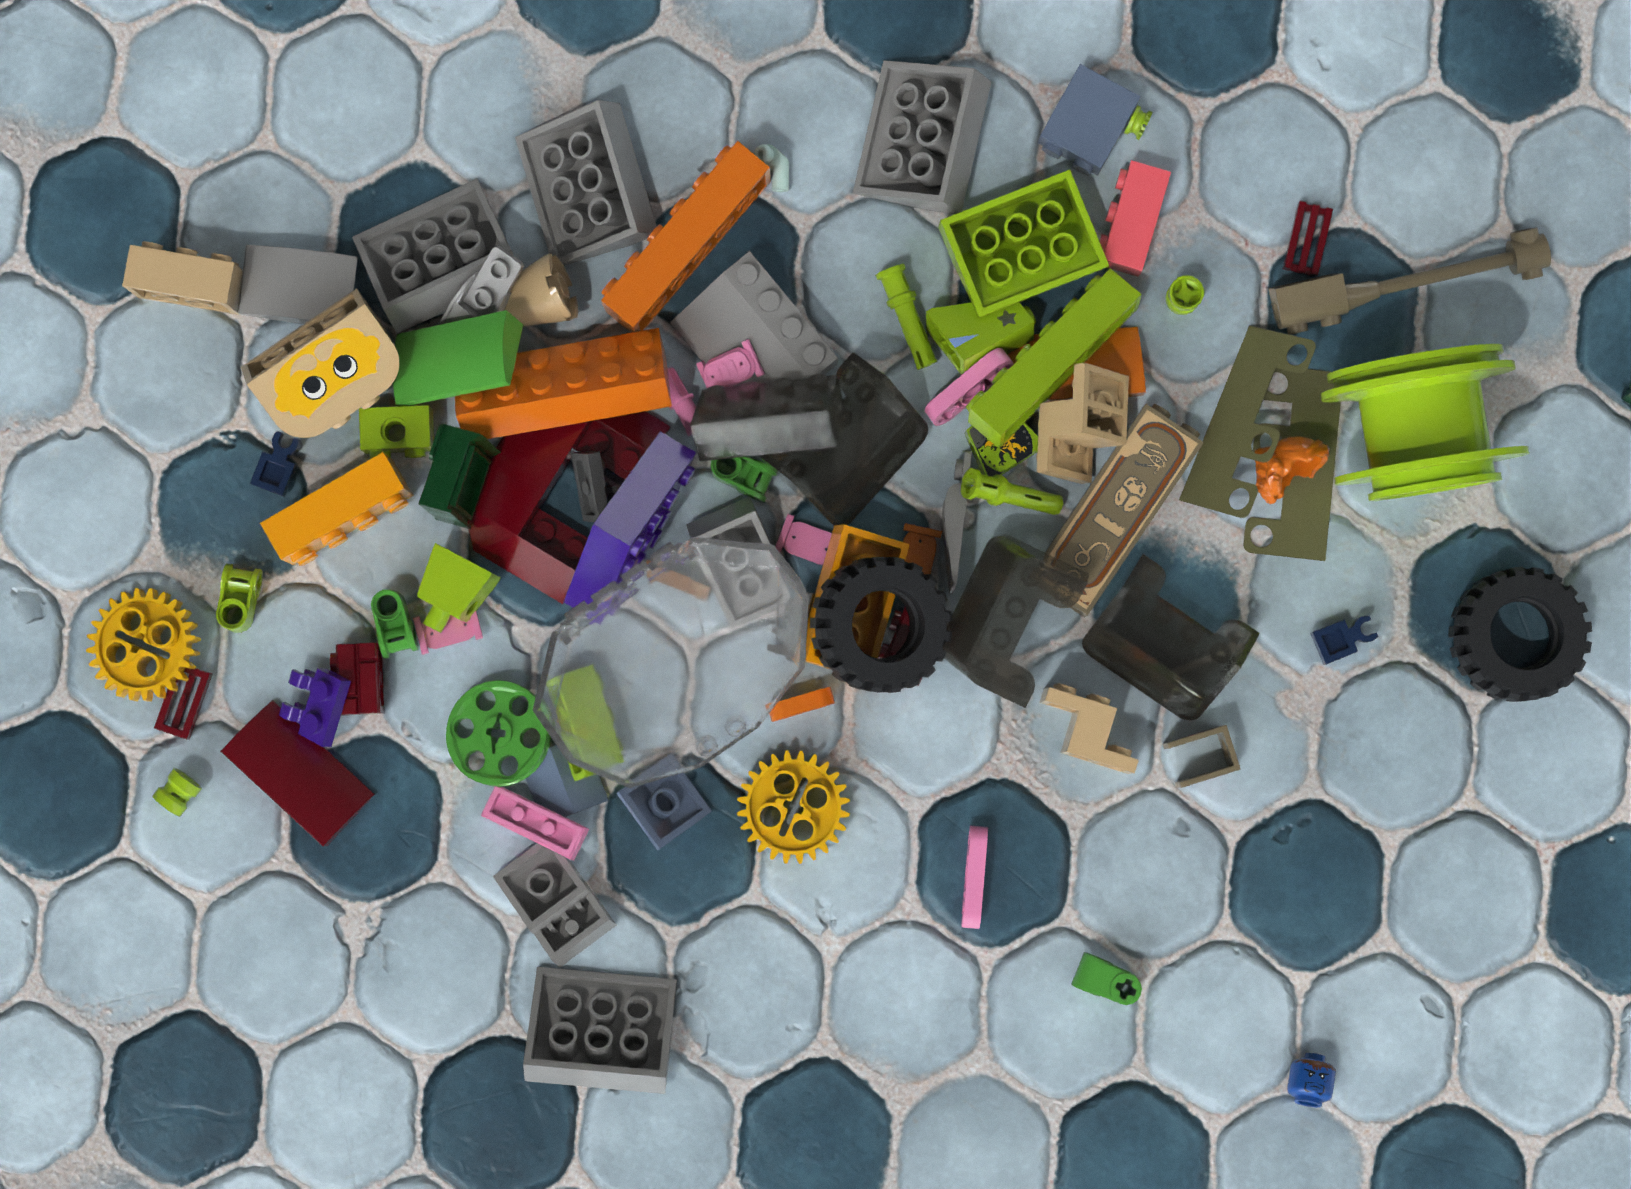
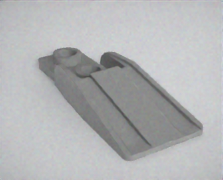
(486, 289)
(953, 521)

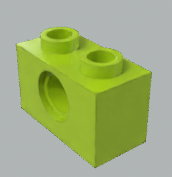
(377, 422)

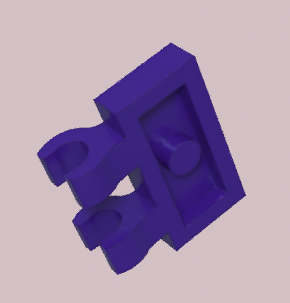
(324, 705)

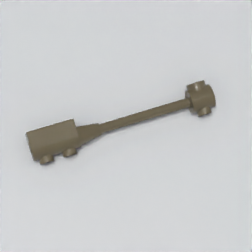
(1329, 297)

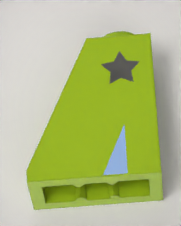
(969, 338)

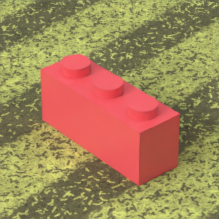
(1134, 216)

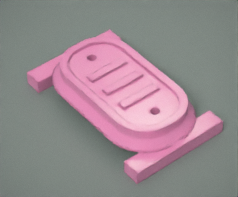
(728, 367)
(809, 540)
(453, 633)

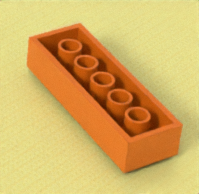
(686, 238)
(572, 386)

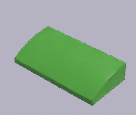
(456, 358)

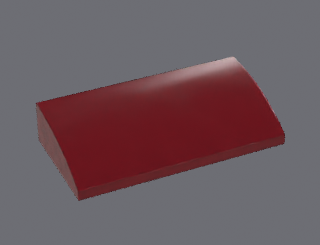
(297, 774)

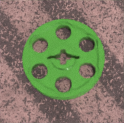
(481, 740)

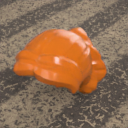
(1291, 458)

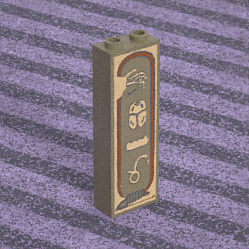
(1124, 499)

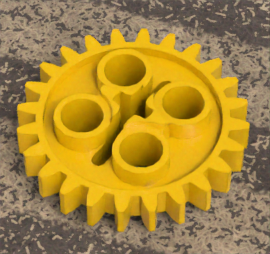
(156, 615)
(823, 819)

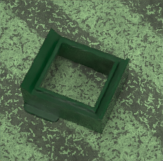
(456, 474)

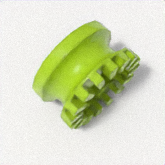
(1136, 122)

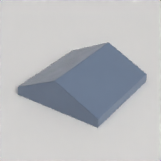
(556, 789)
(665, 807)

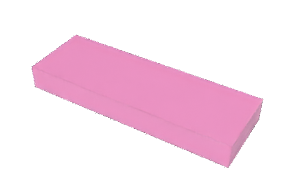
(535, 822)

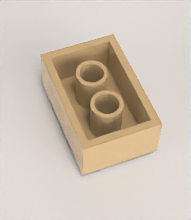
(183, 277)

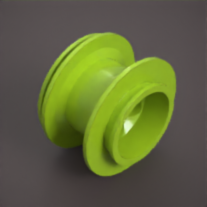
(1424, 420)

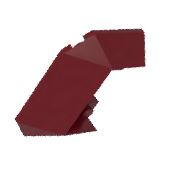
(509, 517)

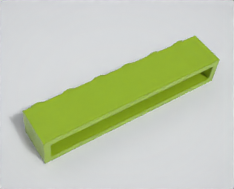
(1051, 359)

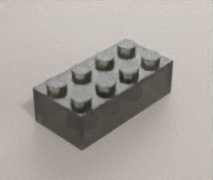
(768, 417)

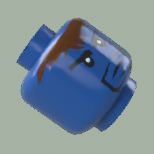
(1311, 1080)

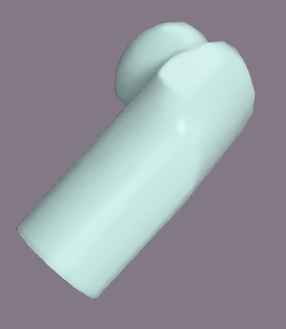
(778, 166)

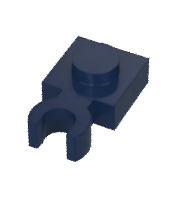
(275, 471)
(1339, 641)

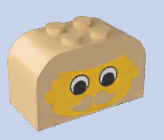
(325, 369)

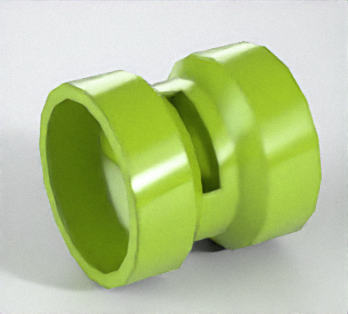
(1186, 289)
(177, 792)

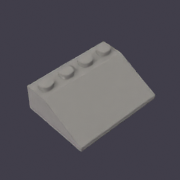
(922, 135)
(586, 183)
(429, 253)
(752, 306)
(600, 1030)

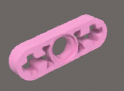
(963, 389)
(974, 877)

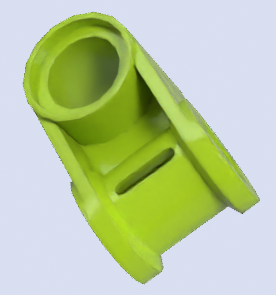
(240, 595)

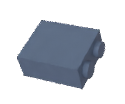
(1088, 120)

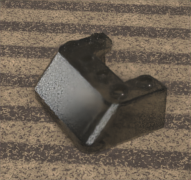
(873, 444)
(998, 608)
(1163, 647)

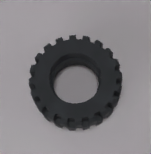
(1564, 623)
(926, 624)

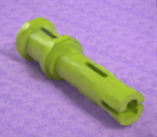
(902, 301)
(999, 491)

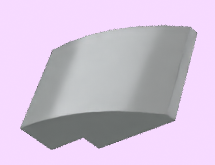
(293, 282)
(554, 902)

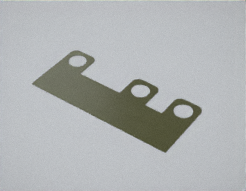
(1233, 421)
(1306, 500)

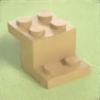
(1080, 424)
(1089, 728)

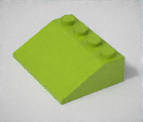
(1023, 243)

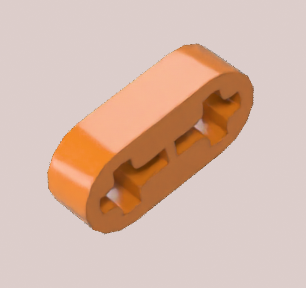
(802, 704)

